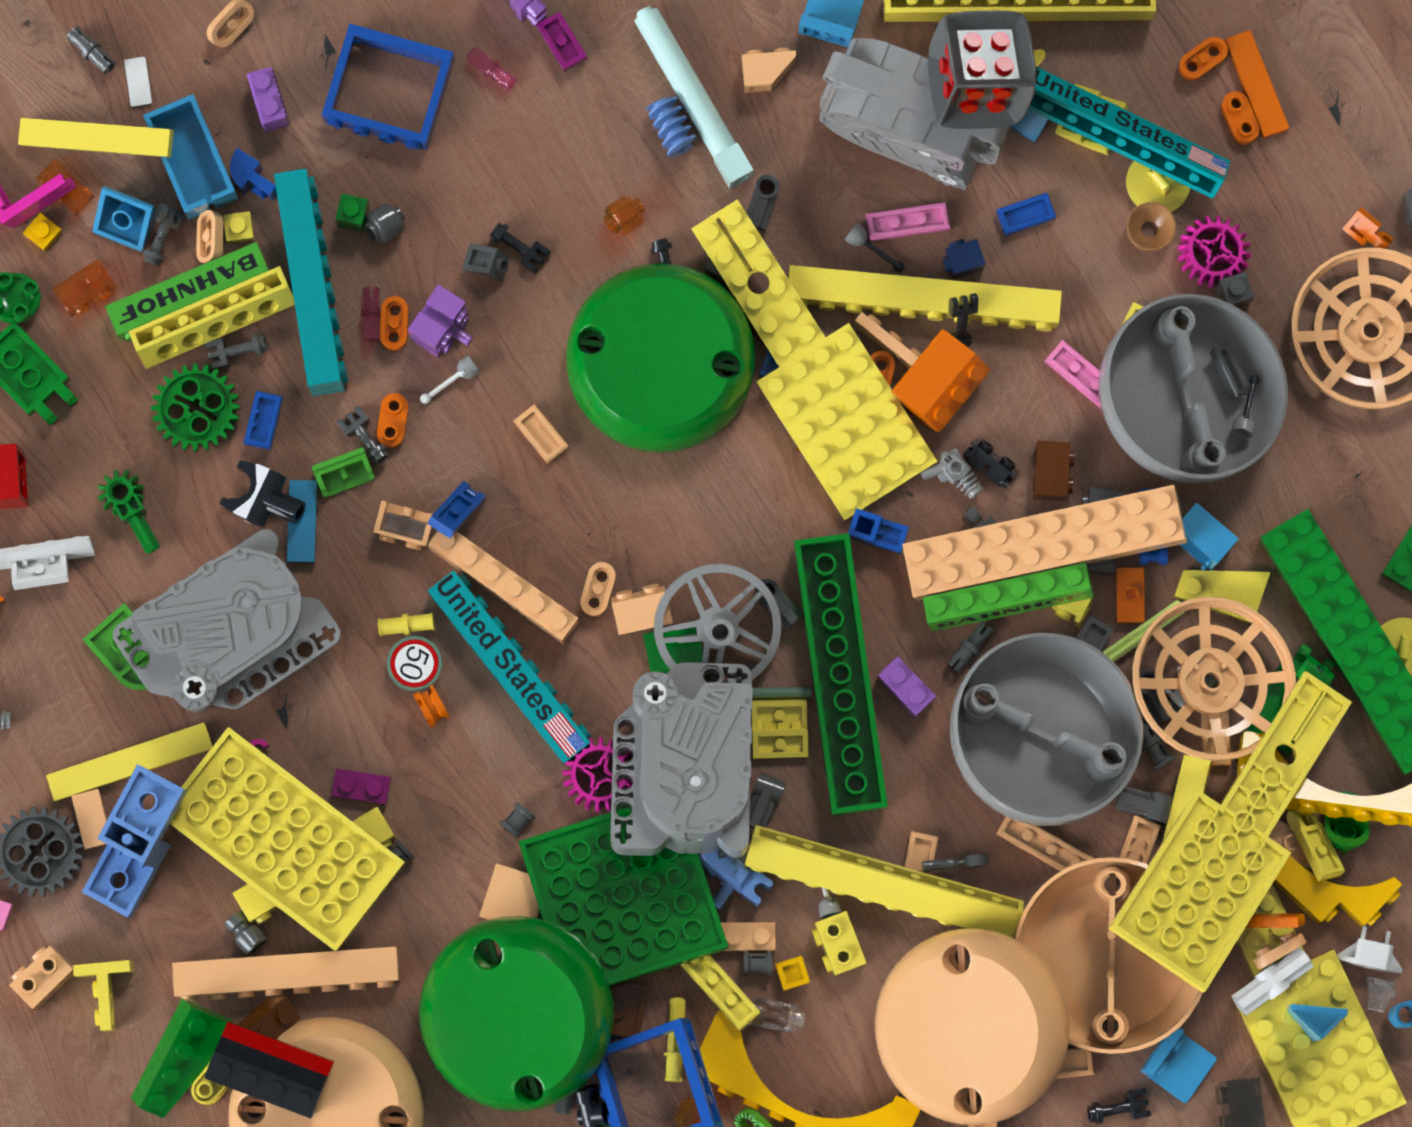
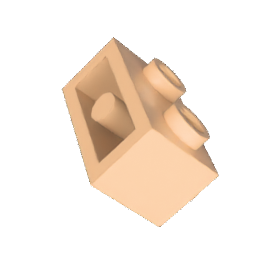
(638, 609)
(41, 977)

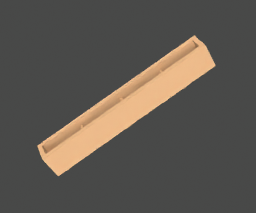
(286, 973)

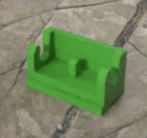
(343, 472)

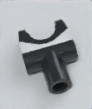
(264, 497)

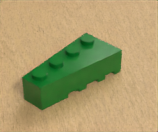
(179, 1057)

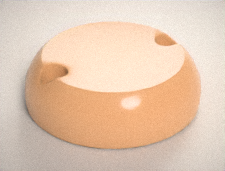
(1096, 967)
(972, 1026)
(363, 1087)

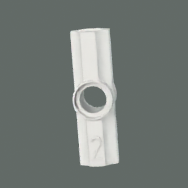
(1272, 981)

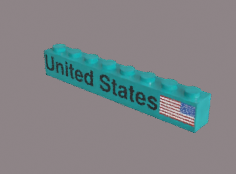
(1128, 134)
(509, 667)

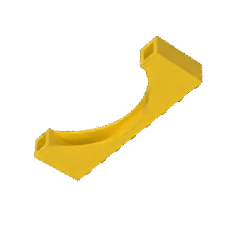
(1312, 798)
(733, 1073)

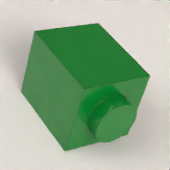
(352, 212)

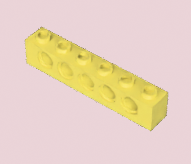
(212, 317)

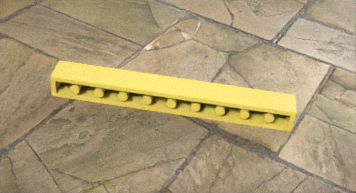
(1032, 9)
(924, 297)
(882, 882)

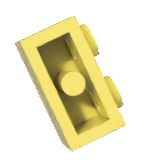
(839, 944)

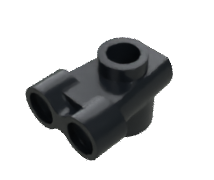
(591, 1111)

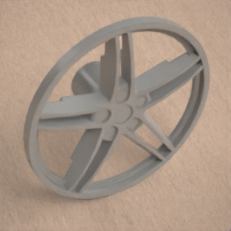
(718, 625)

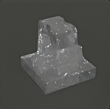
(1379, 993)

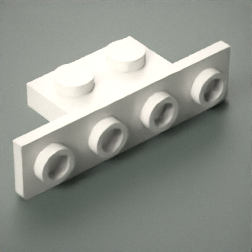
(44, 562)

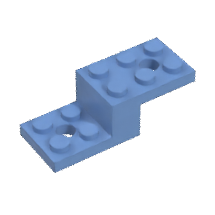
(134, 841)

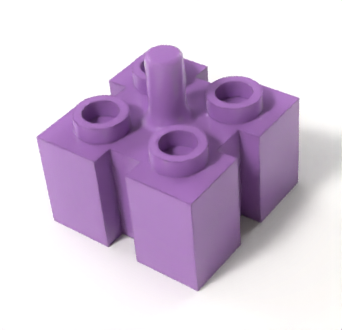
(440, 321)

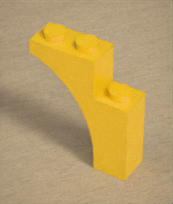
(1322, 897)

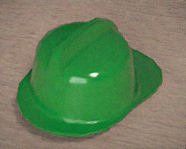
(1346, 832)

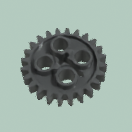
(57, 867)

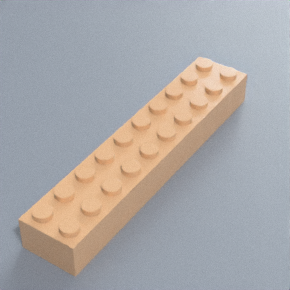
(1046, 542)

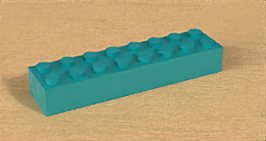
(309, 282)

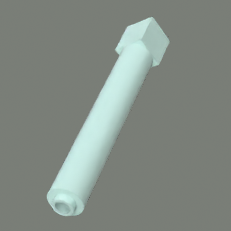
(726, 152)

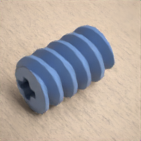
(671, 126)

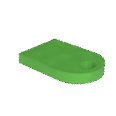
(103, 645)

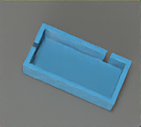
(195, 161)

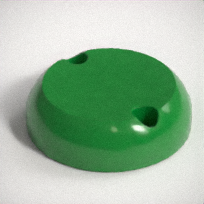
(660, 358)
(516, 1014)

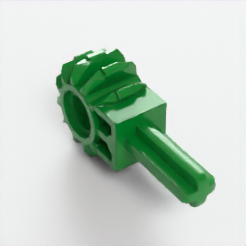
(129, 508)

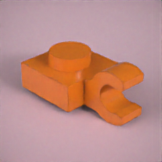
(1364, 228)

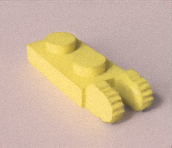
(1315, 845)

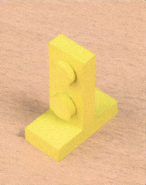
(103, 988)

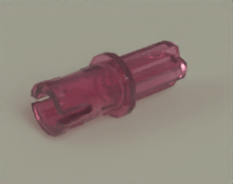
(491, 69)
(371, 314)

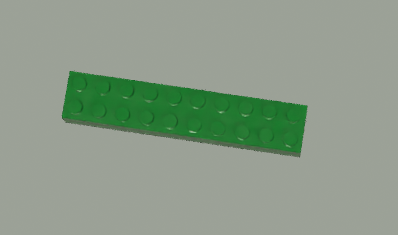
(1346, 630)
(840, 675)

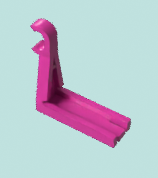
(34, 202)

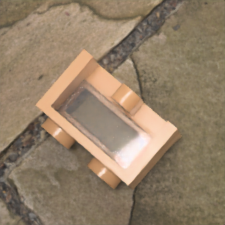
(403, 524)

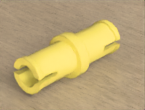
(406, 624)

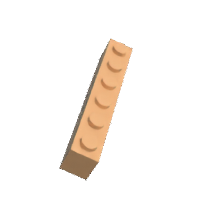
(505, 585)

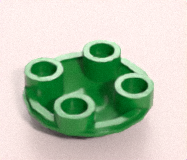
(18, 297)

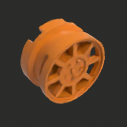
(431, 706)

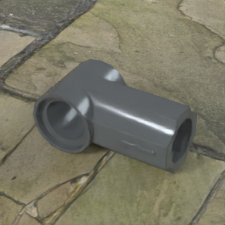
(761, 204)
(788, 611)
(1152, 701)
(765, 796)
(1150, 806)

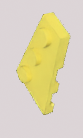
(1233, 585)

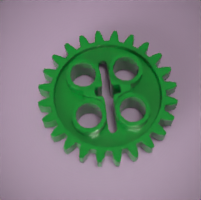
(183, 428)

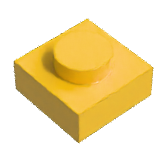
(42, 232)
(792, 973)

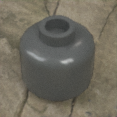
(384, 223)

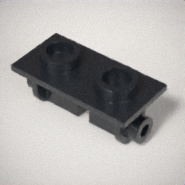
(983, 455)

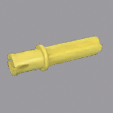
(674, 1061)

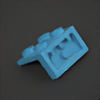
(831, 20)
(1178, 1065)

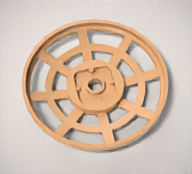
(1351, 327)
(1218, 664)

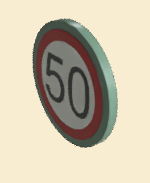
(414, 663)

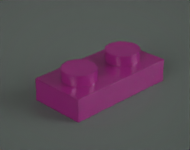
(561, 41)
(361, 786)

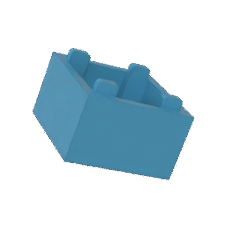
(1206, 537)

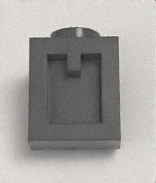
(486, 261)

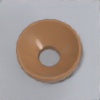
(1158, 216)

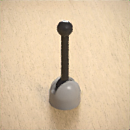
(858, 237)
(1243, 425)

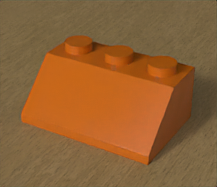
(940, 381)

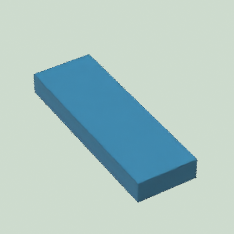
(302, 536)

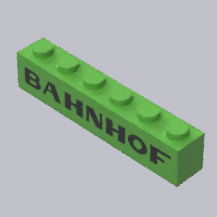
(185, 289)
(1008, 597)

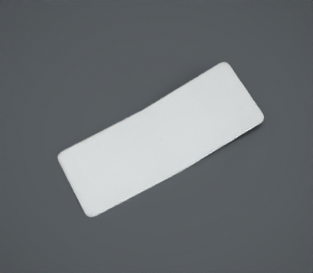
(138, 81)

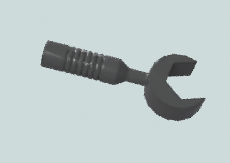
(949, 863)

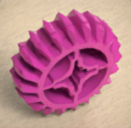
(1204, 248)
(576, 765)

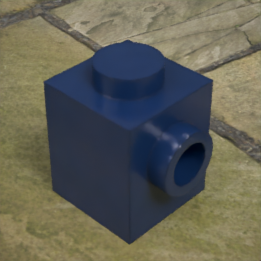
(963, 258)

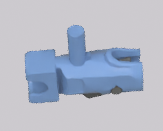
(734, 877)

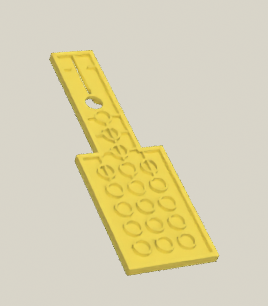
(824, 386)
(1220, 855)
(1324, 1080)

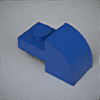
(245, 174)
(877, 532)

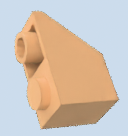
(765, 70)

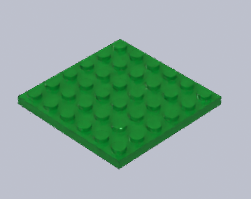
(625, 908)

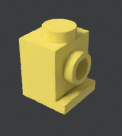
(1075, 610)

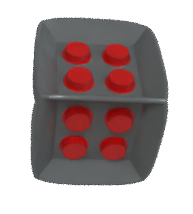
(981, 69)

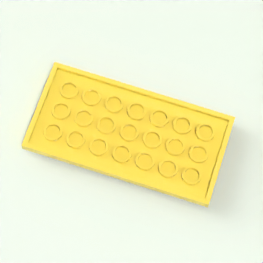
(284, 839)

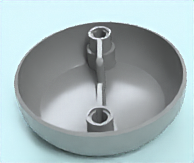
(1170, 399)
(1045, 729)

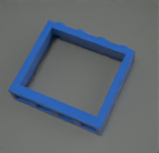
(403, 47)
(692, 1062)

